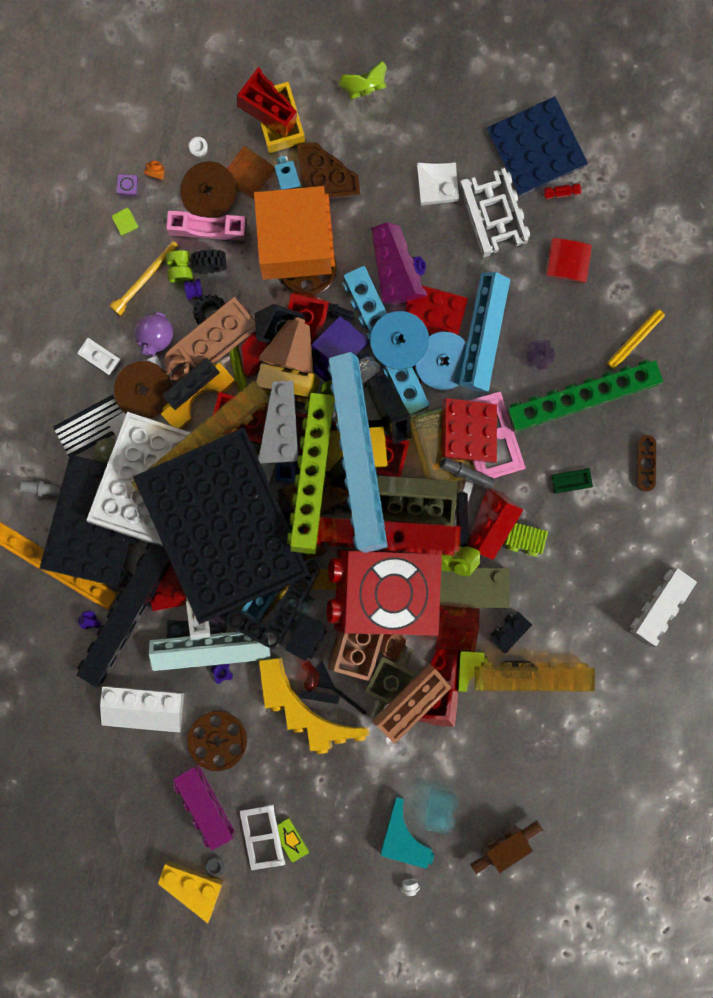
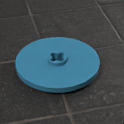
(396, 325)
(429, 368)

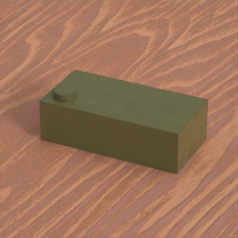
(417, 500)
(481, 590)

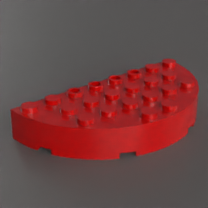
(399, 536)

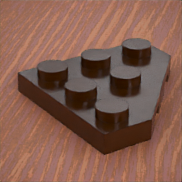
(325, 170)

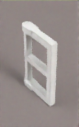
(266, 864)

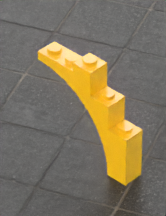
(321, 732)

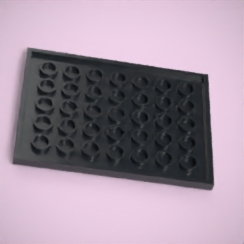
(220, 525)

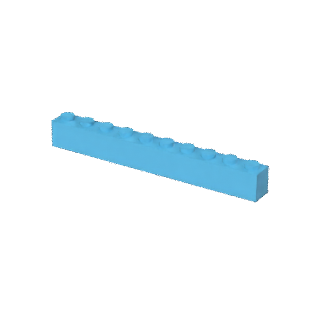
(357, 453)

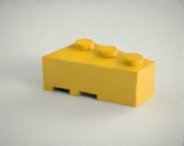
(303, 383)

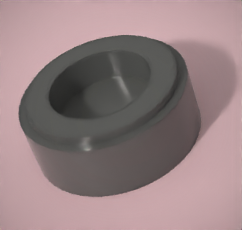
(215, 866)

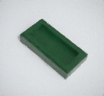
(571, 481)

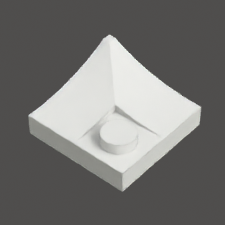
(438, 183)

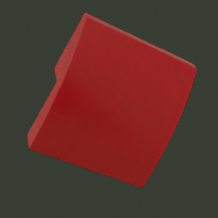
(568, 260)

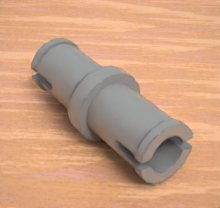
(40, 488)

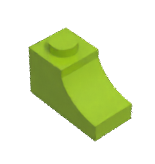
(466, 667)

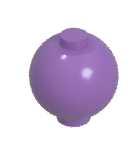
(153, 333)

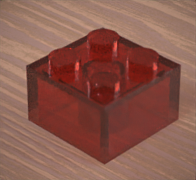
(458, 628)

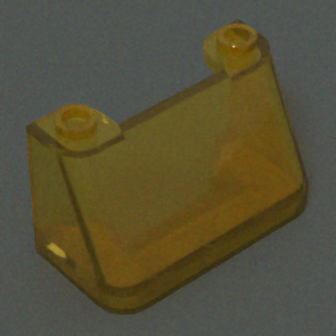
(427, 436)

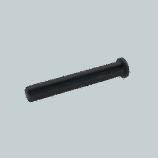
(462, 517)

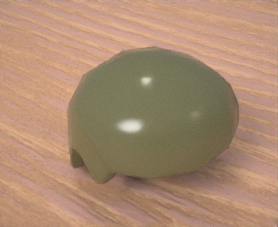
(103, 450)

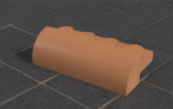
(411, 703)

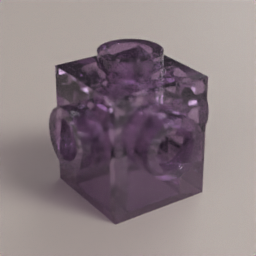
(543, 348)

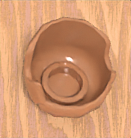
(392, 645)

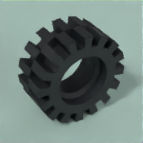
(208, 261)
(204, 302)

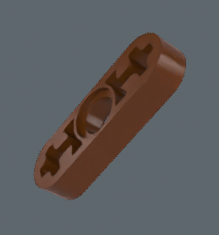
(651, 477)

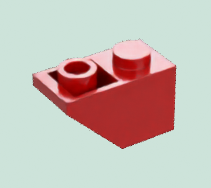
(251, 353)

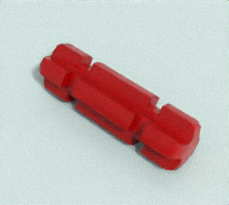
(562, 191)

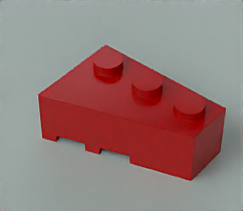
(266, 104)
(493, 523)

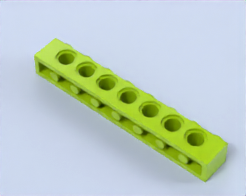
(307, 542)

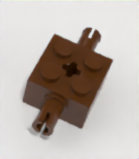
(507, 848)

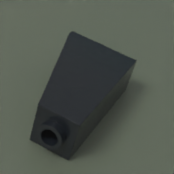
(390, 408)

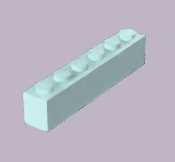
(213, 650)

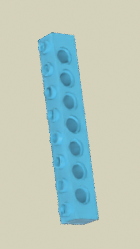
(361, 278)

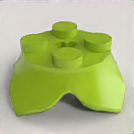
(364, 83)

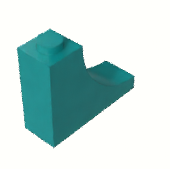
(401, 844)

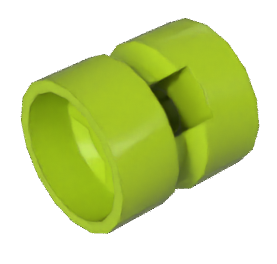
(179, 266)

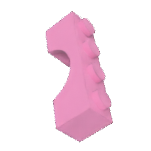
(221, 228)

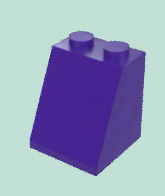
(336, 340)

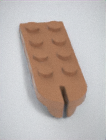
(210, 338)

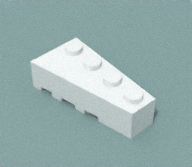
(662, 607)

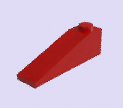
(313, 309)
(444, 710)

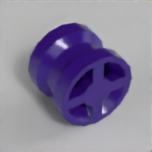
(193, 289)

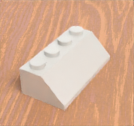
(141, 708)

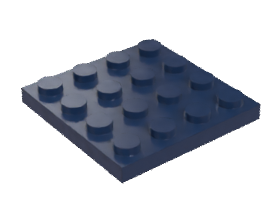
(537, 146)

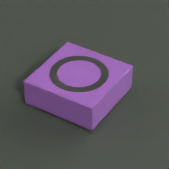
(127, 185)

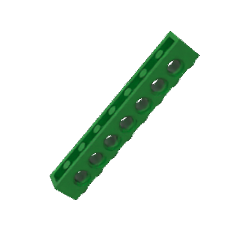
(651, 378)

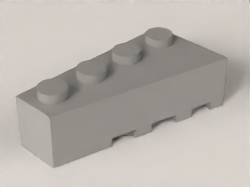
(280, 431)

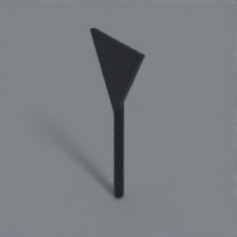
(326, 682)

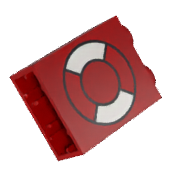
(385, 592)

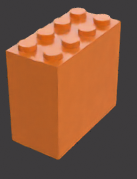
(294, 232)

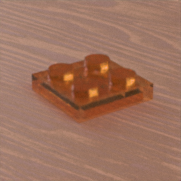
(250, 171)

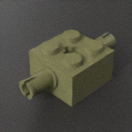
(387, 670)

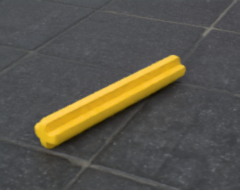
(635, 339)

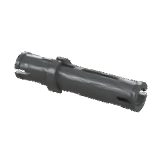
(459, 469)

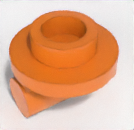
(155, 170)

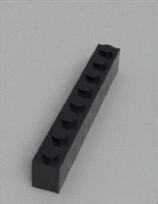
(124, 616)

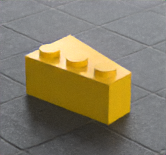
(191, 888)

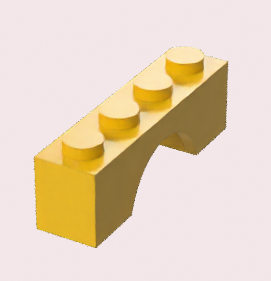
(182, 416)

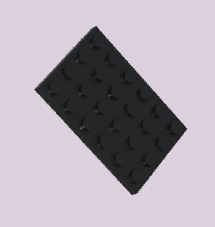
(72, 542)

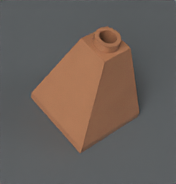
(291, 347)

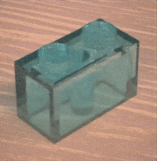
(440, 811)

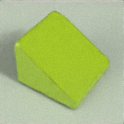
(124, 221)

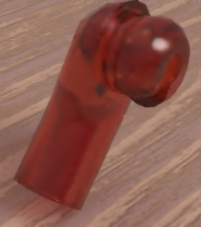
(312, 676)

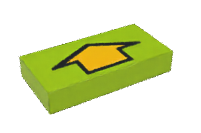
(291, 840)

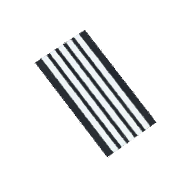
(87, 426)

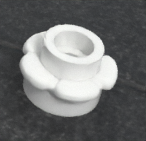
(410, 887)

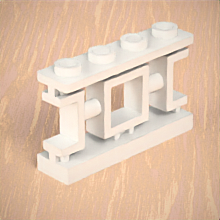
(480, 216)

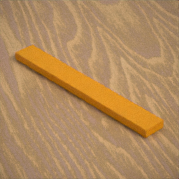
(33, 554)

